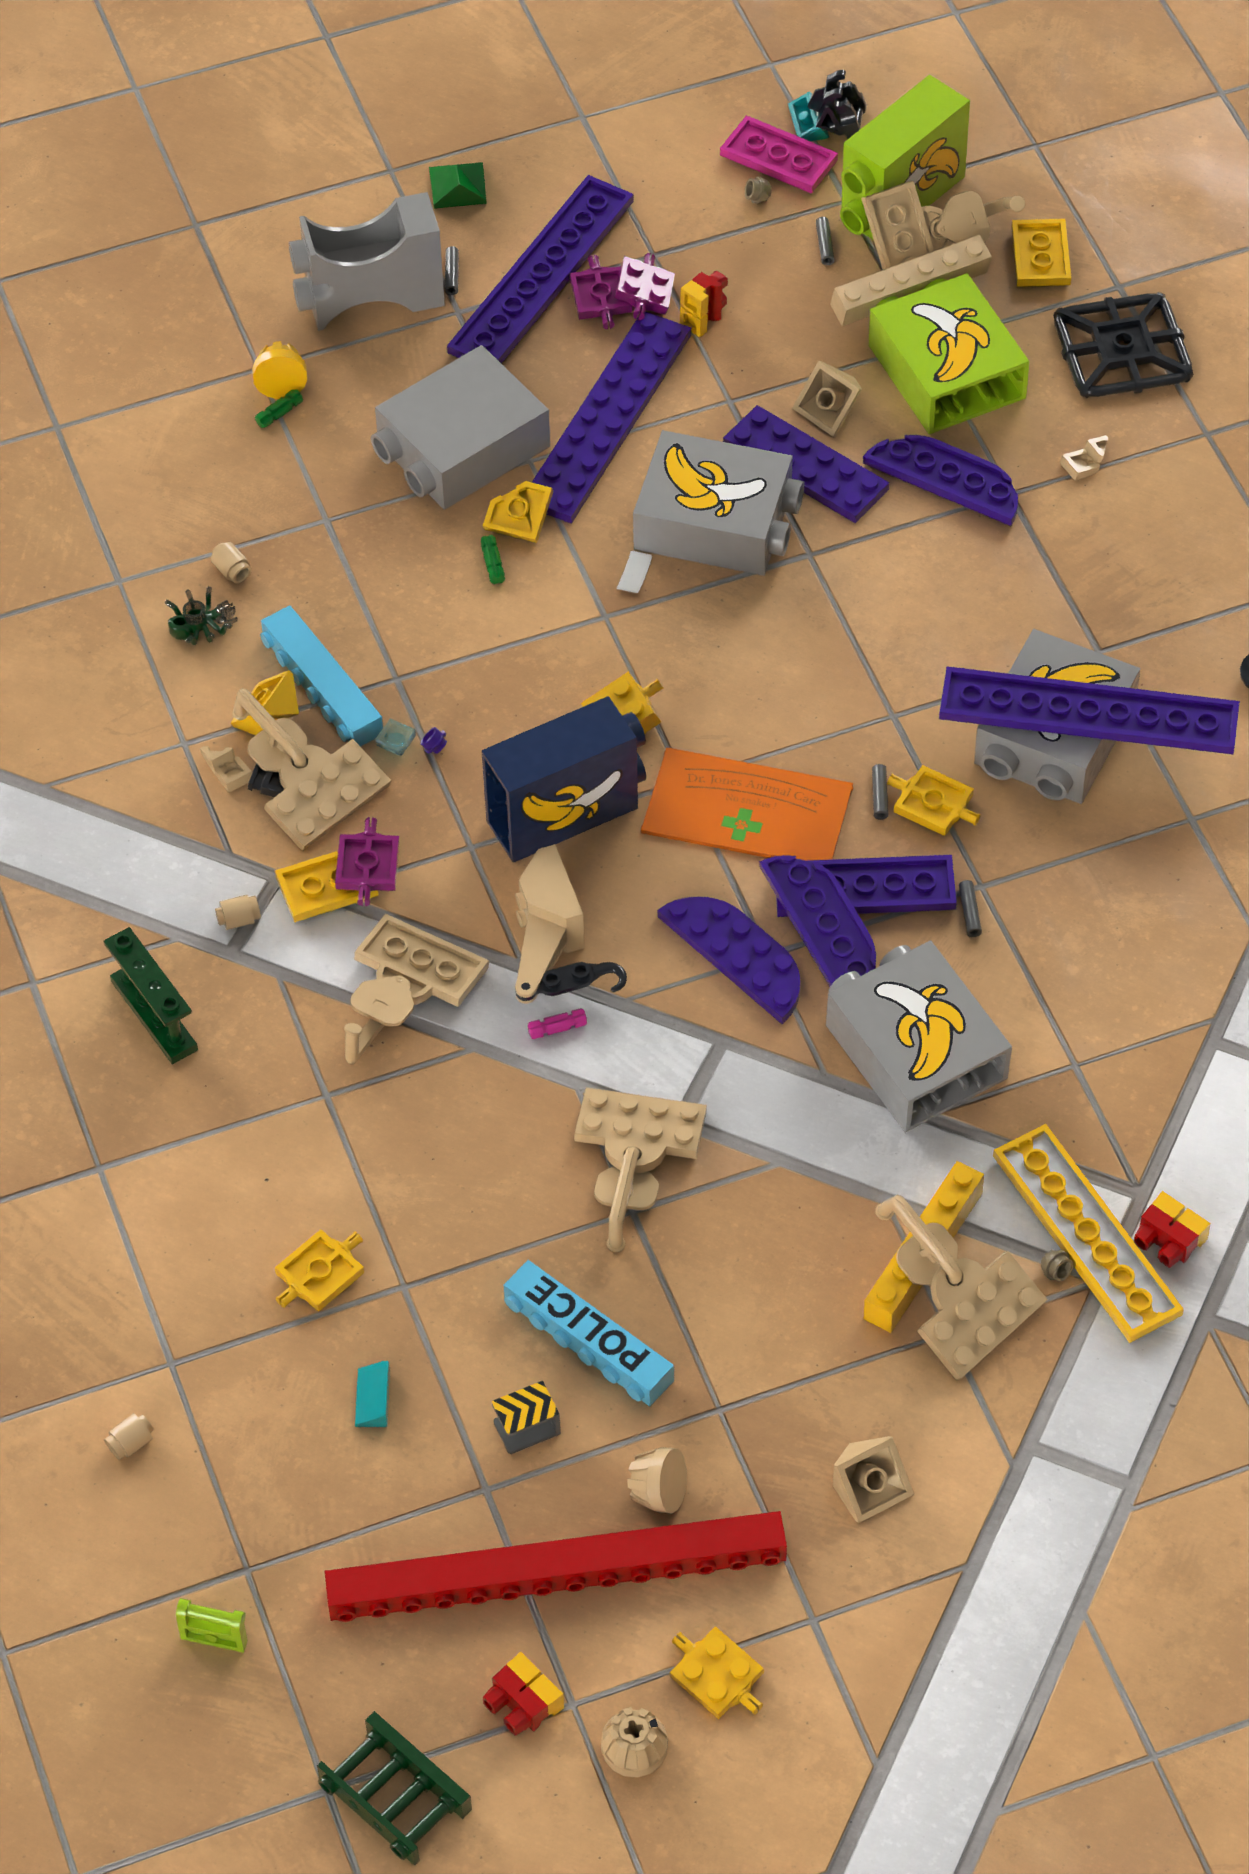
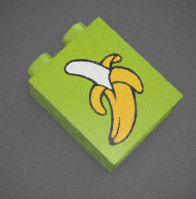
(911, 140)
(948, 353)

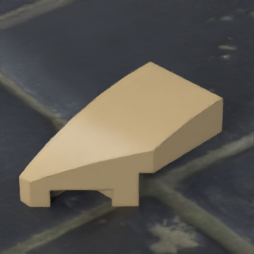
(1085, 461)
(227, 767)

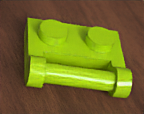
(211, 1626)

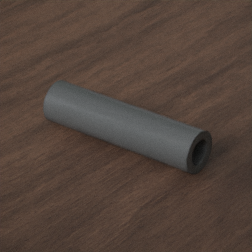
(825, 241)
(451, 270)
(880, 795)
(970, 908)

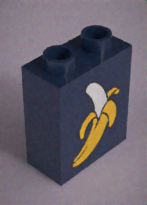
(563, 777)

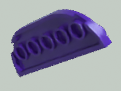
(948, 474)
(821, 916)
(738, 950)

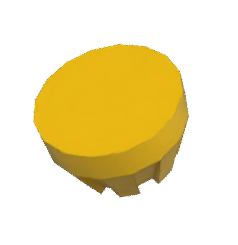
(279, 370)

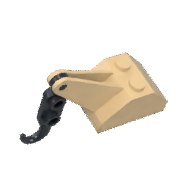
(553, 926)

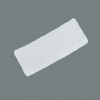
(635, 572)

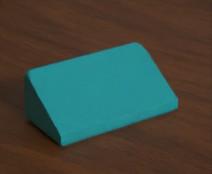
(806, 119)
(373, 1395)

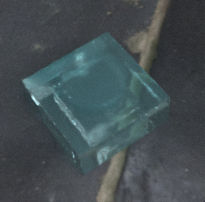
(395, 737)

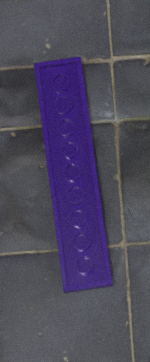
(543, 269)
(610, 413)
(1089, 710)

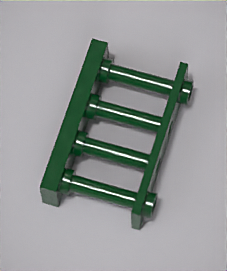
(150, 995)
(403, 1756)

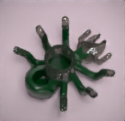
(197, 616)

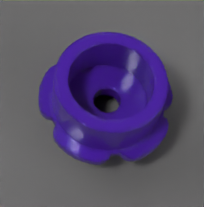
(434, 741)

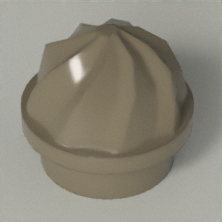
(757, 190)
(1057, 1265)

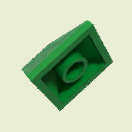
(458, 185)

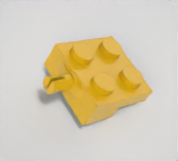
(631, 697)

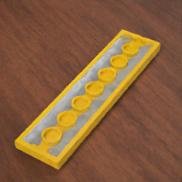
(1088, 1233)

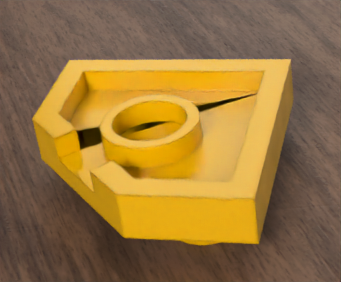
(519, 511)

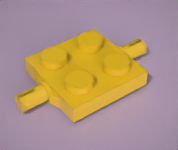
(933, 800)
(319, 1270)
(717, 1672)

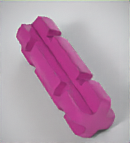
(557, 1023)

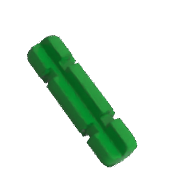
(278, 408)
(492, 559)

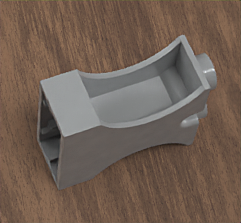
(378, 260)

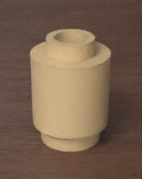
(231, 562)
(238, 912)
(129, 1436)

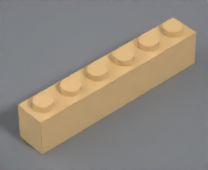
(854, 299)

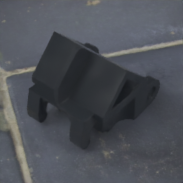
(838, 105)

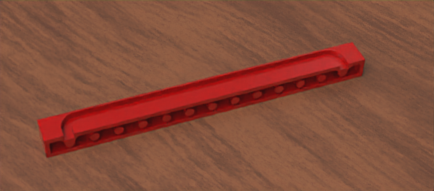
(555, 1566)

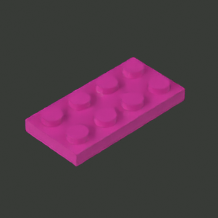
(779, 154)

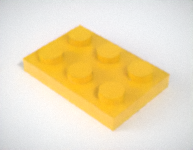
(1041, 252)
(311, 887)

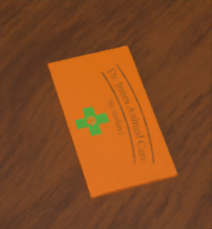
(746, 807)

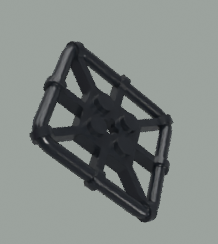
(1112, 354)

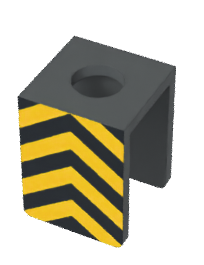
(526, 1417)

